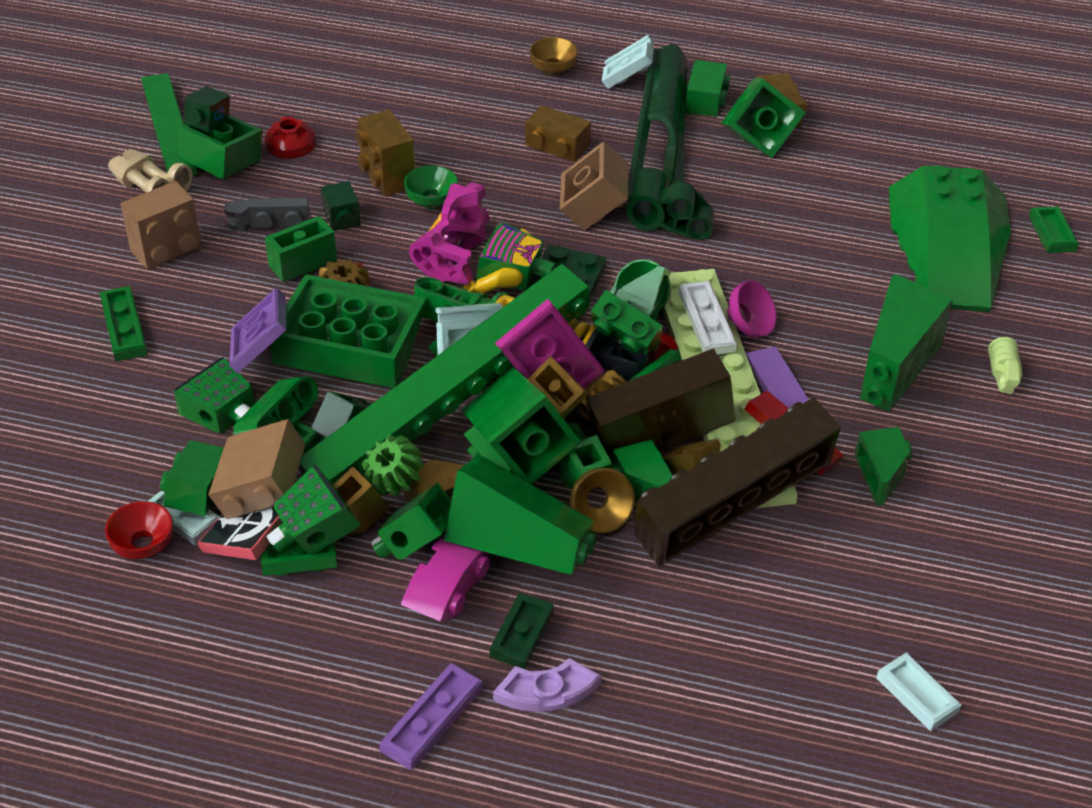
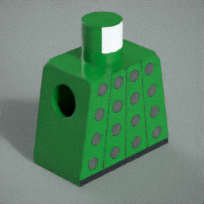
(214, 397)
(312, 514)
(414, 524)

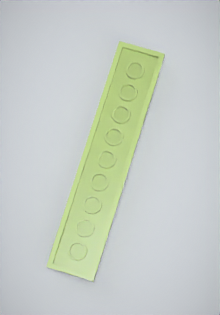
(736, 363)

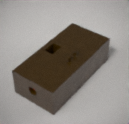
(664, 405)

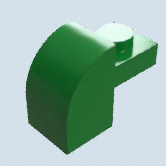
(582, 458)

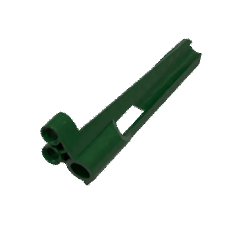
(658, 196)

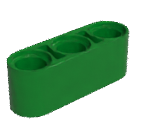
(283, 401)

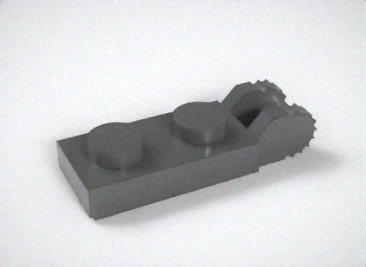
(266, 213)

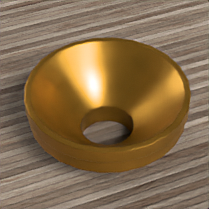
(553, 55)
(618, 498)

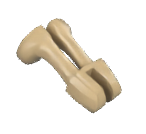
(137, 166)

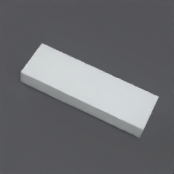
(707, 317)

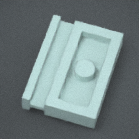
(627, 62)
(459, 320)

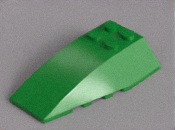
(952, 232)

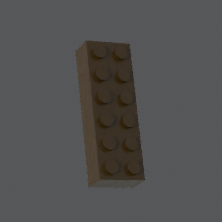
(735, 480)

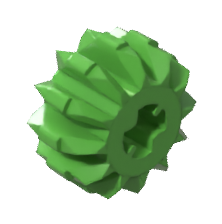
(393, 465)

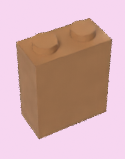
(256, 468)

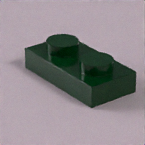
(521, 631)

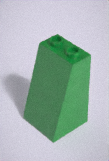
(904, 340)
(521, 425)
(516, 520)

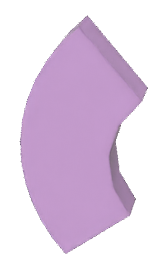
(547, 688)

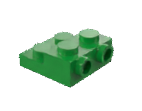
(627, 323)

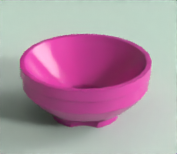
(757, 309)

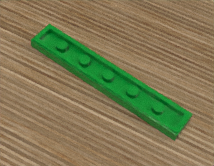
(165, 117)

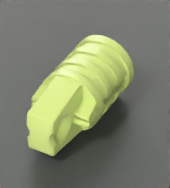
(1005, 363)

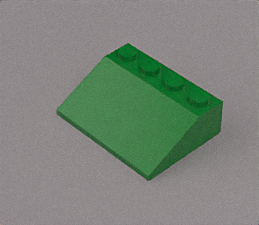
(349, 331)

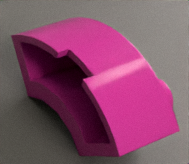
(442, 584)

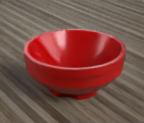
(290, 138)
(138, 521)

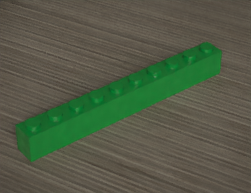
(444, 381)

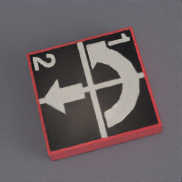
(242, 535)

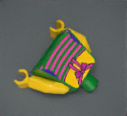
(509, 260)

